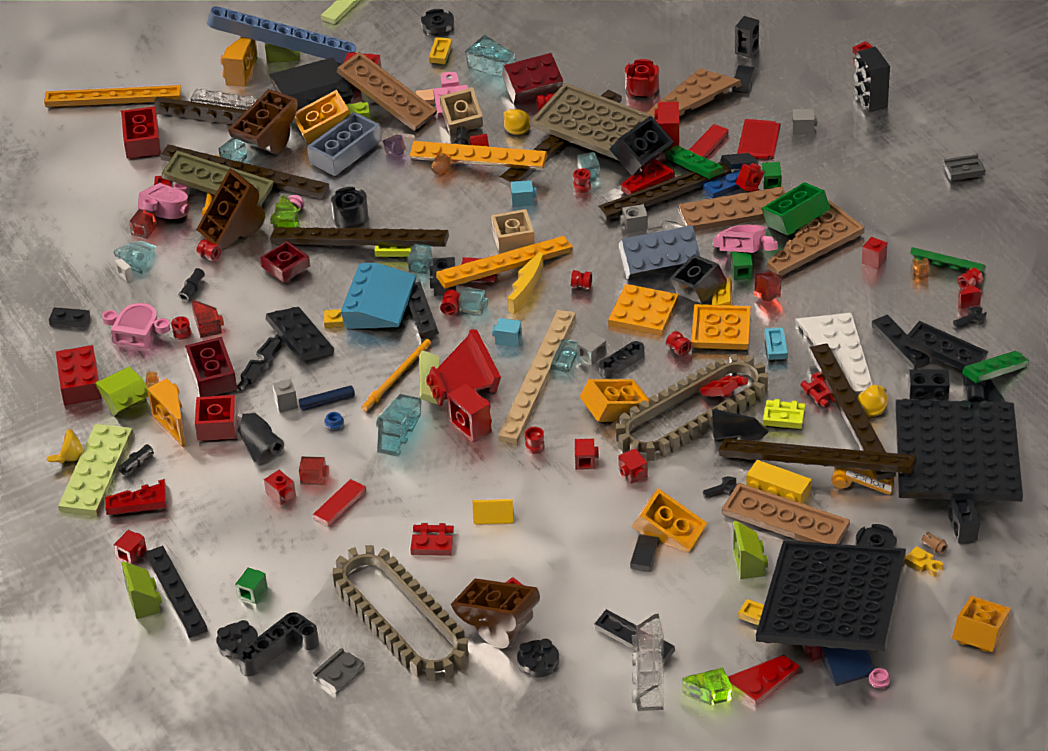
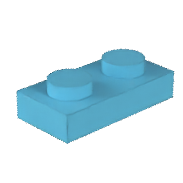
(775, 343)

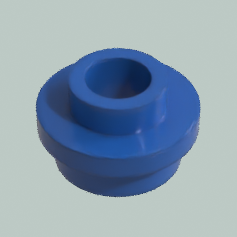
(334, 420)

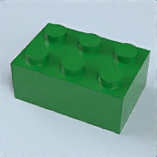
(796, 208)

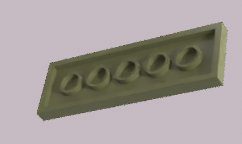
(208, 175)

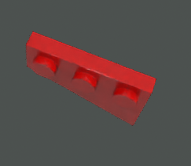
(649, 176)
(144, 499)
(763, 679)

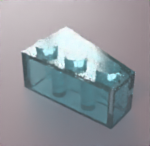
(488, 56)
(396, 422)

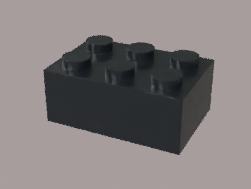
(872, 79)
(641, 145)

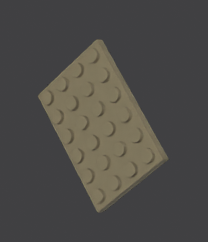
(586, 119)

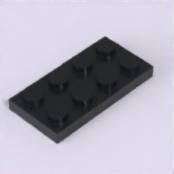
(299, 333)
(944, 346)

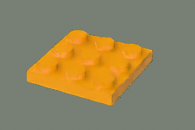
(643, 309)
(721, 326)

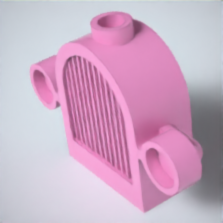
(165, 200)
(745, 239)
(135, 325)

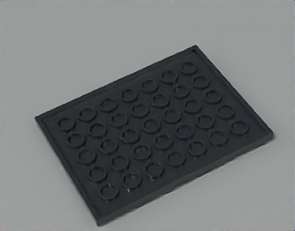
(959, 450)
(832, 596)

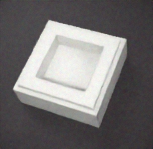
(124, 270)

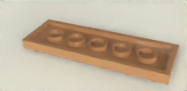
(386, 91)
(728, 209)
(784, 516)

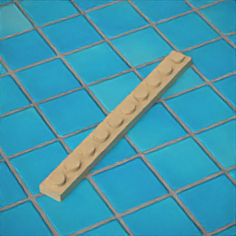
(536, 378)

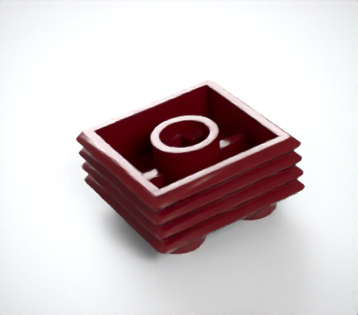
(285, 261)

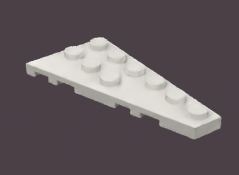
(843, 340)

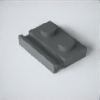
(964, 167)
(338, 670)

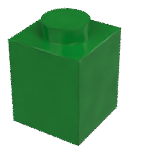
(772, 175)
(741, 265)
(251, 585)

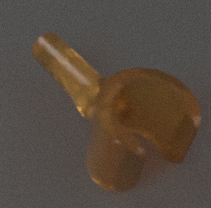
(151, 377)

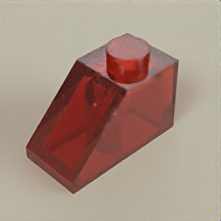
(206, 319)

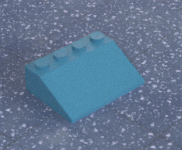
(377, 297)

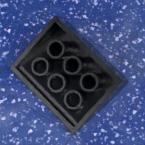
(312, 82)

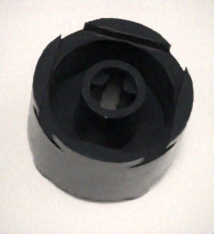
(349, 207)

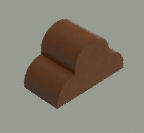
(266, 122)
(232, 211)
(496, 609)

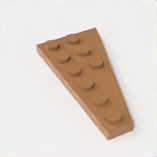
(698, 90)
(816, 239)

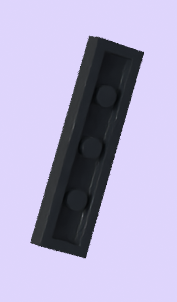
(421, 312)
(895, 336)
(622, 631)

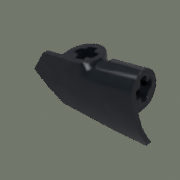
(981, 391)
(736, 426)
(258, 436)

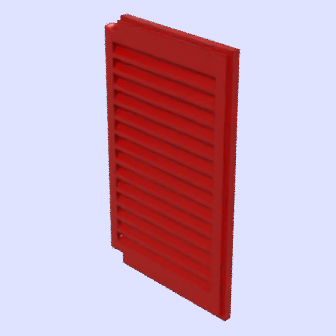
(759, 138)

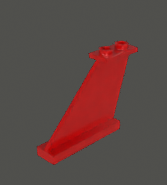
(465, 365)

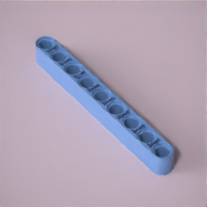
(279, 34)

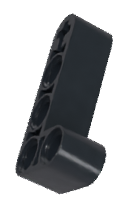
(274, 641)

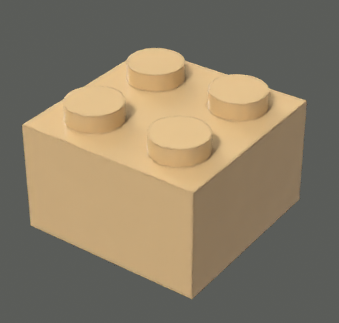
(461, 110)
(512, 230)

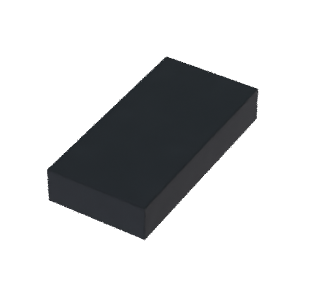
(746, 75)
(735, 161)
(644, 552)

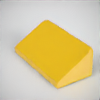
(493, 511)

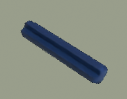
(326, 397)

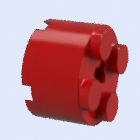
(641, 78)

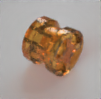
(441, 164)
(920, 267)

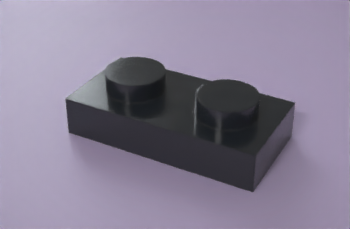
(69, 317)

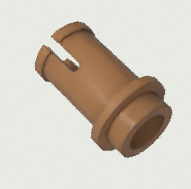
(938, 545)

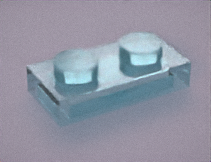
(564, 356)

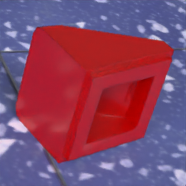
(479, 140)
(969, 297)

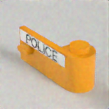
(843, 478)

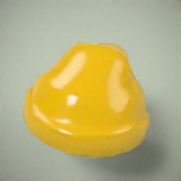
(516, 122)
(873, 400)
(70, 450)

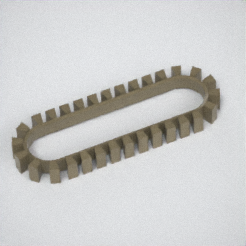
(682, 391)
(380, 625)

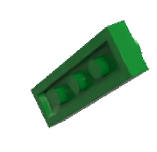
(693, 162)
(939, 259)
(995, 366)

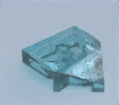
(136, 255)

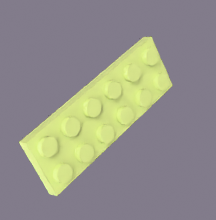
(95, 470)

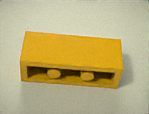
(779, 481)

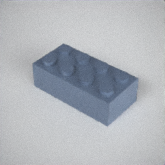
(344, 143)
(657, 251)

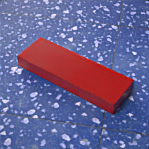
(709, 140)
(339, 502)

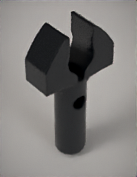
(974, 315)
(728, 485)

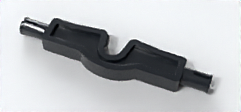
(256, 367)

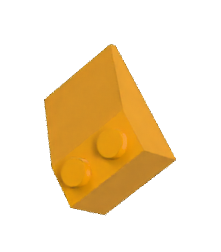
(239, 61)
(320, 116)
(611, 397)
(167, 408)
(669, 521)
(980, 623)

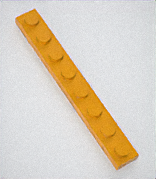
(110, 95)
(480, 155)
(502, 262)

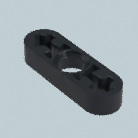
(632, 352)

